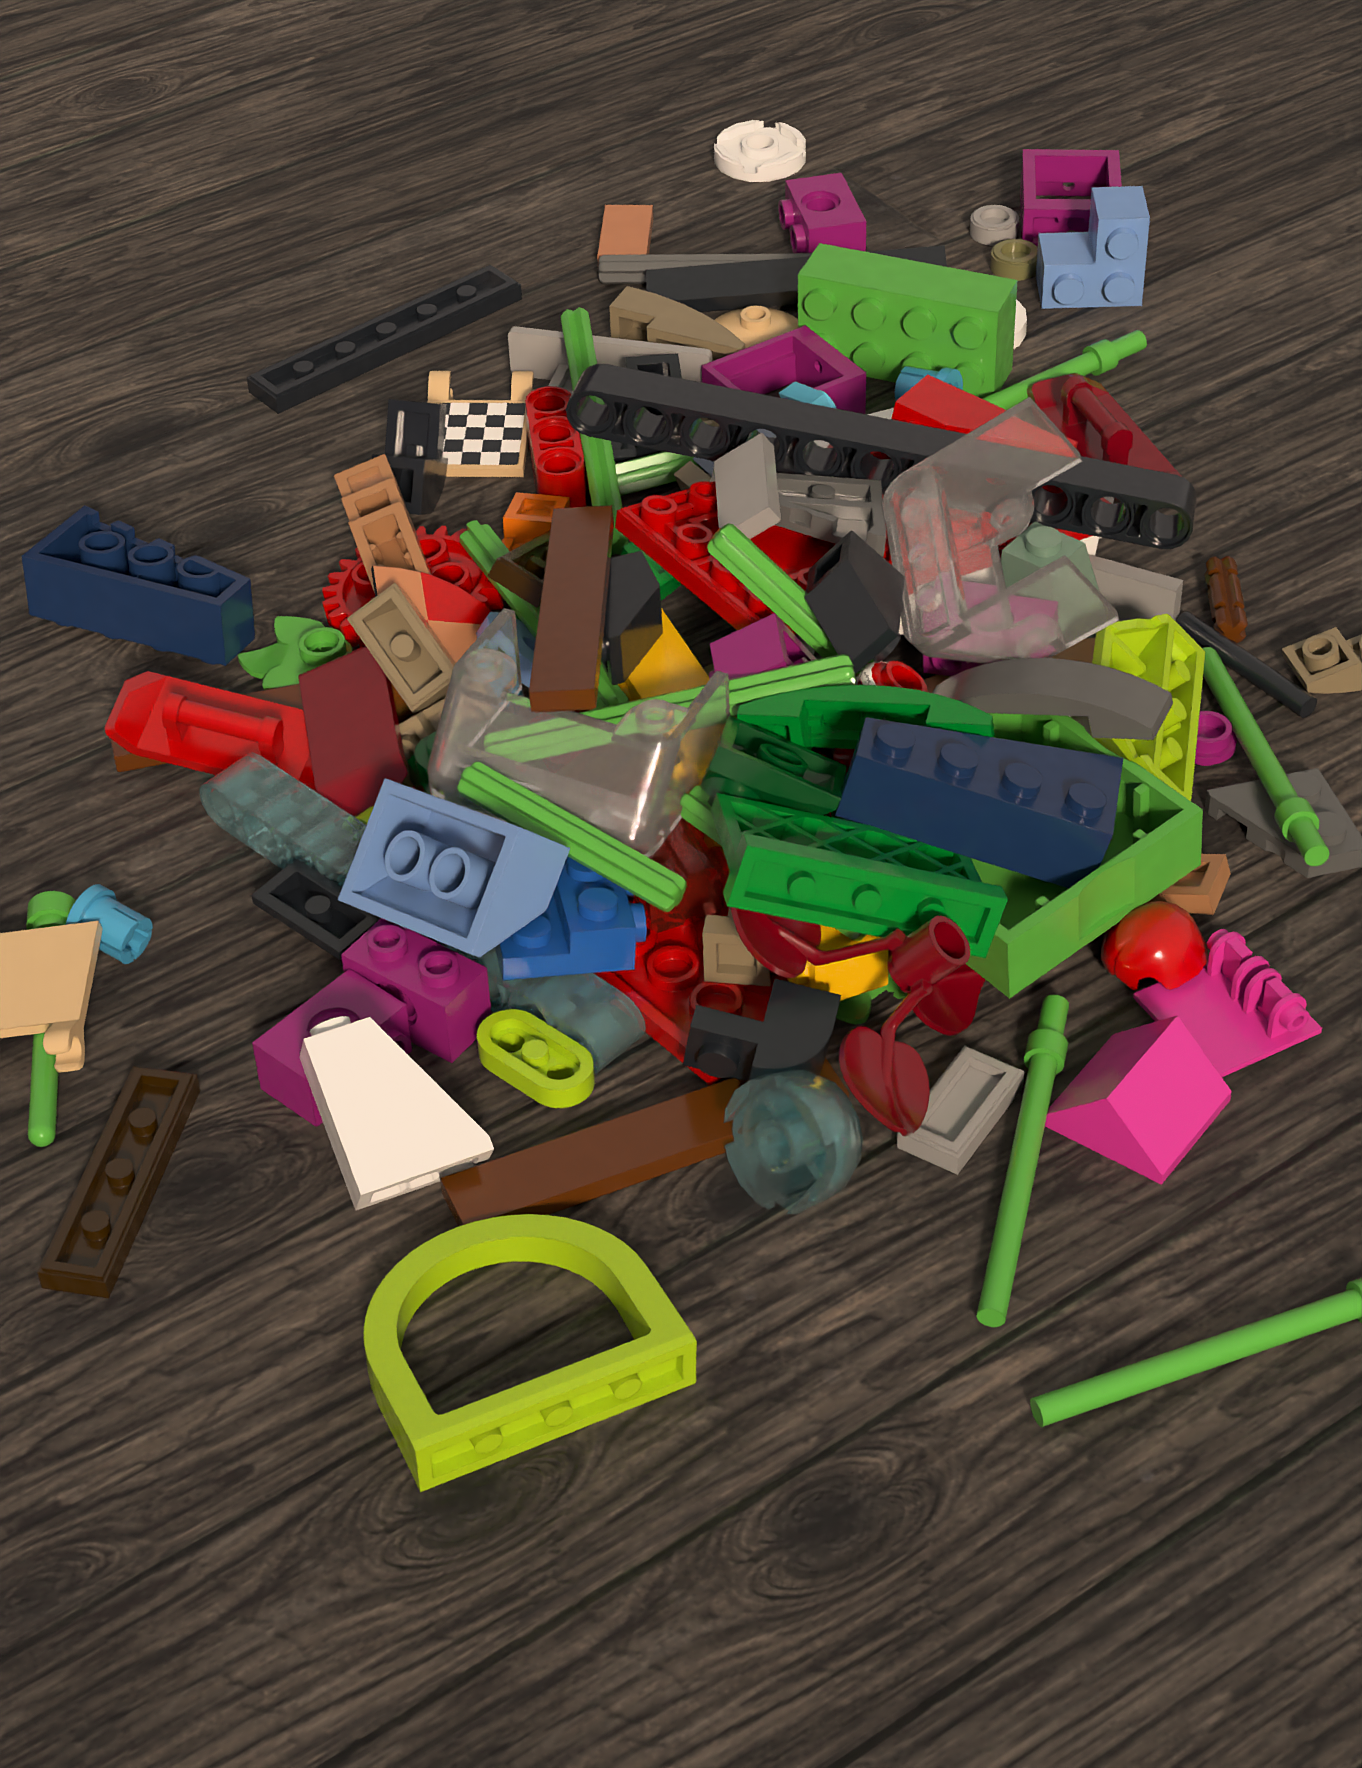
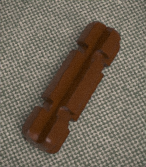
(1226, 598)

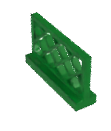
(848, 874)

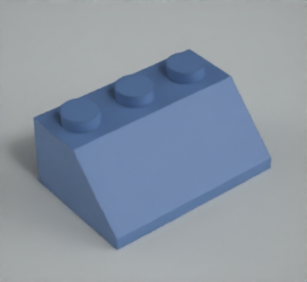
(450, 870)

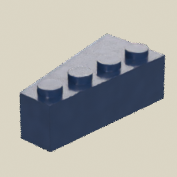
(138, 590)
(986, 797)

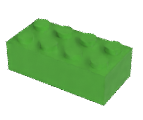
(910, 314)

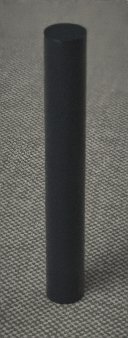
(1249, 666)

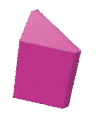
(1143, 1099)

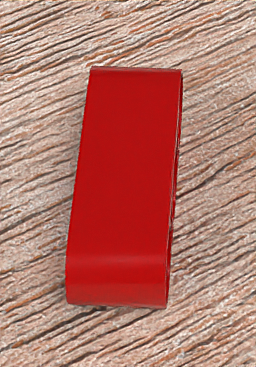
(555, 446)

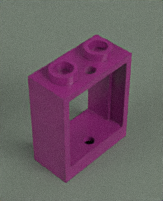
(1044, 174)
(791, 358)

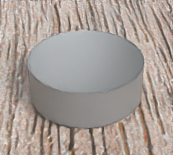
(993, 224)

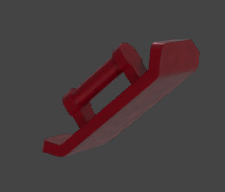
(1097, 422)
(352, 730)

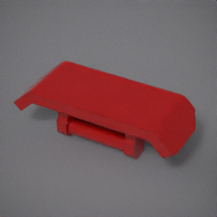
(207, 726)

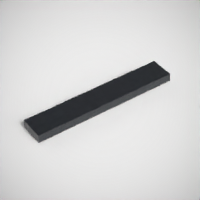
(752, 282)
(383, 339)

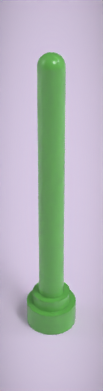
(44, 910)

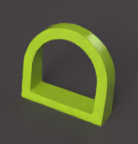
(546, 1407)

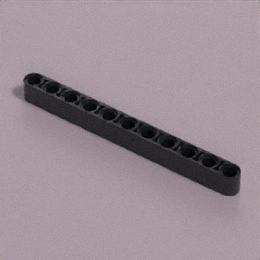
(853, 438)

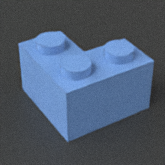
(1101, 264)

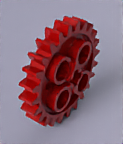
(446, 560)

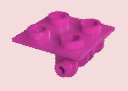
(1234, 1006)

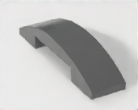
(1113, 700)

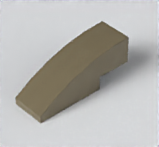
(658, 319)

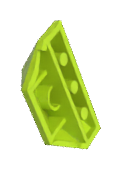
(1172, 660)

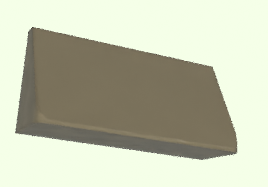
(404, 647)

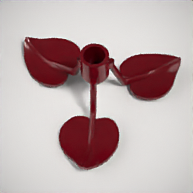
(926, 964)

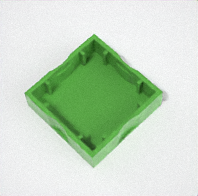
(1150, 850)

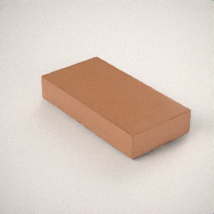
(626, 230)

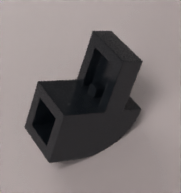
(416, 452)
(790, 1038)

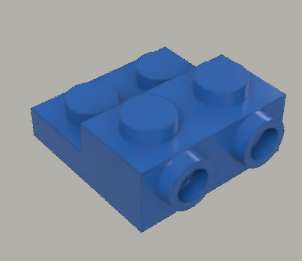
(583, 931)

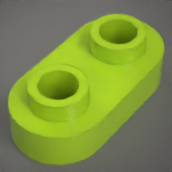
(545, 1062)

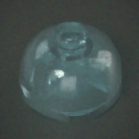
(793, 1139)

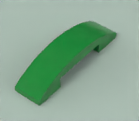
(837, 713)

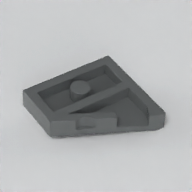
(832, 508)
(1253, 808)

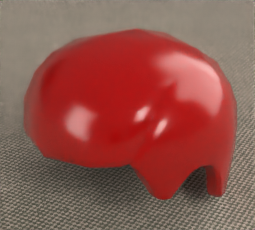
(1155, 943)

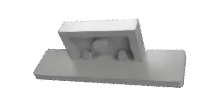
(547, 357)

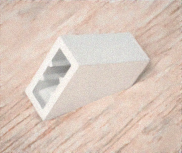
(385, 1113)

